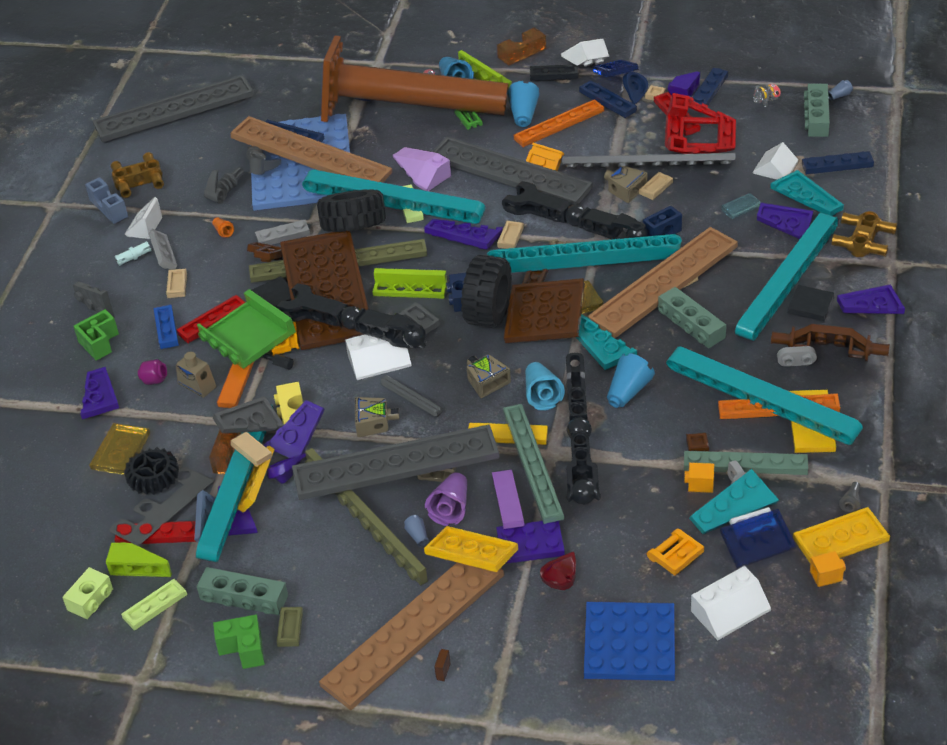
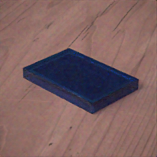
(615, 68)
(757, 538)

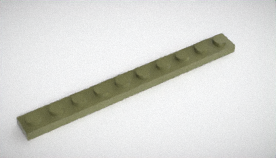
(364, 257)
(378, 529)

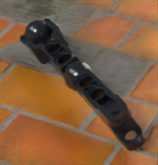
(534, 202)
(395, 328)
(579, 431)

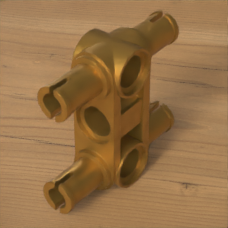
(137, 174)
(862, 239)

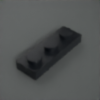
(553, 72)

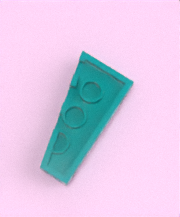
(805, 191)
(601, 344)
(740, 498)

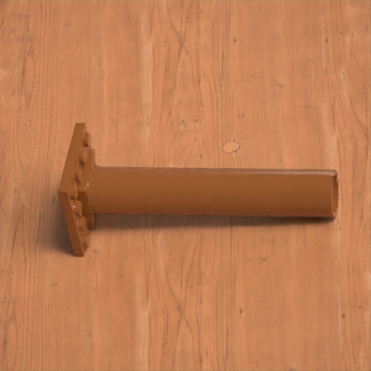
(406, 87)

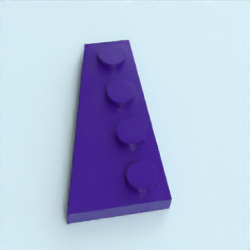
(464, 233)

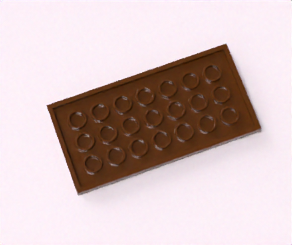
(331, 271)

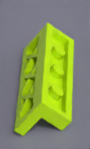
(482, 71)
(410, 280)

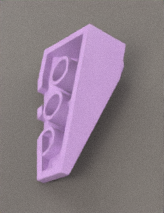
(423, 167)

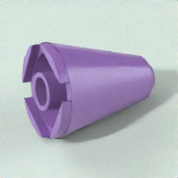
(448, 500)

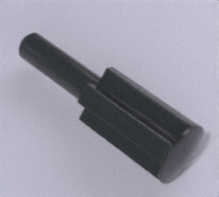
(279, 360)

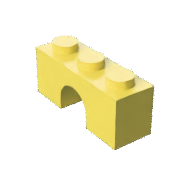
(289, 399)

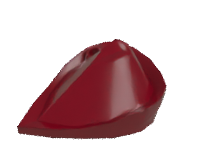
(560, 572)

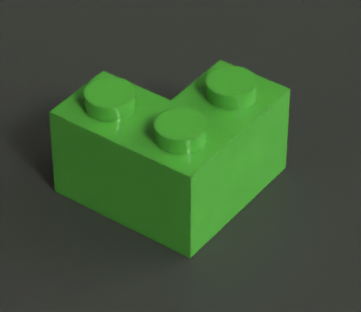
(96, 332)
(240, 636)

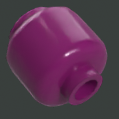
(152, 372)

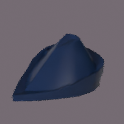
(635, 85)

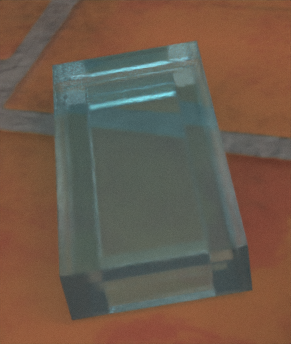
(740, 205)

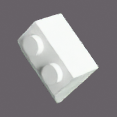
(587, 53)

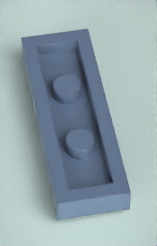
(203, 508)

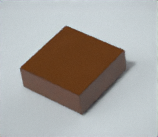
(697, 442)
(442, 665)

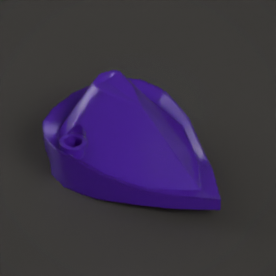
(282, 470)

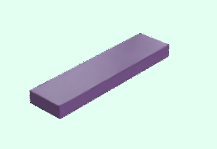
(508, 499)

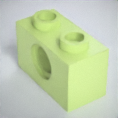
(88, 593)

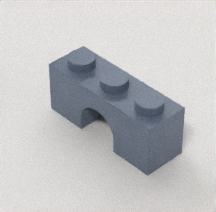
(110, 205)

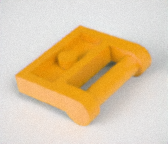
(680, 555)

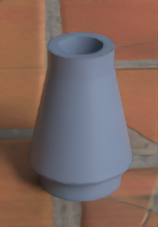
(842, 89)
(416, 529)

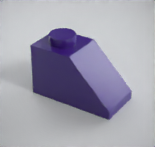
(685, 84)

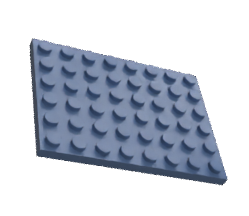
(284, 183)

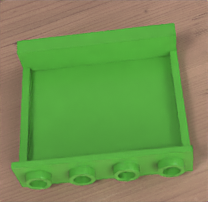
(248, 330)

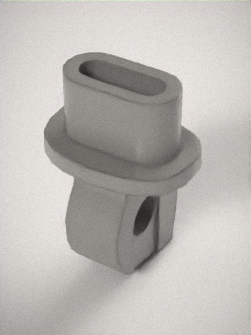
(735, 471)

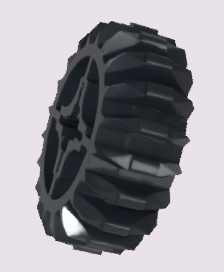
(151, 470)

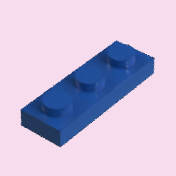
(166, 327)

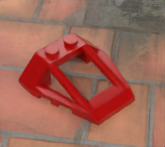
(675, 124)

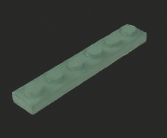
(759, 462)

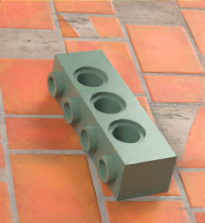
(816, 110)
(692, 317)
(242, 591)

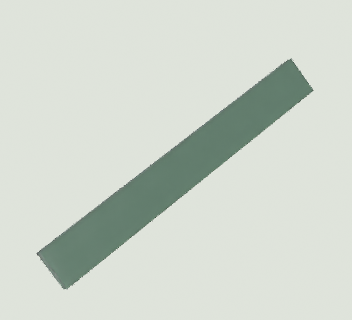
(533, 464)

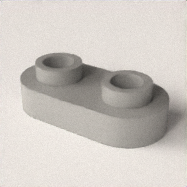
(796, 356)

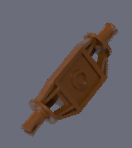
(832, 334)

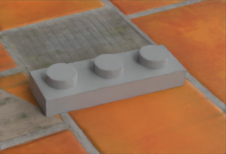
(283, 232)
(163, 250)

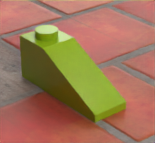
(132, 560)

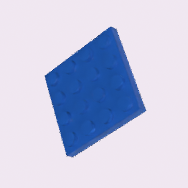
(629, 641)

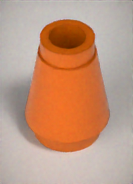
(223, 227)

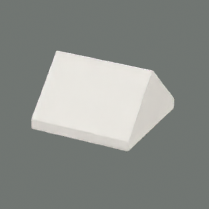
(776, 162)
(145, 220)

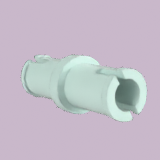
(132, 253)

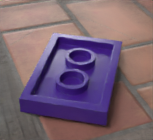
(534, 540)

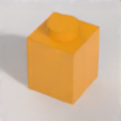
(700, 477)
(827, 569)

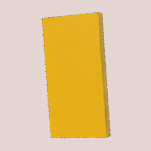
(808, 440)
(843, 534)
(471, 548)

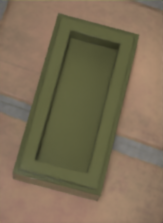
(289, 626)

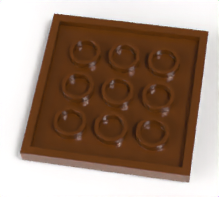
(544, 310)

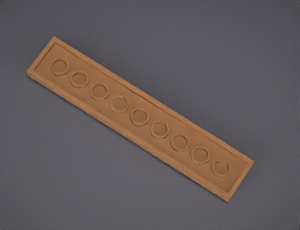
(308, 151)
(675, 271)
(407, 633)

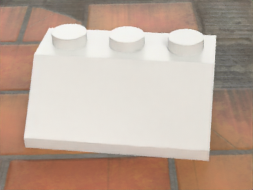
(375, 356)
(730, 603)

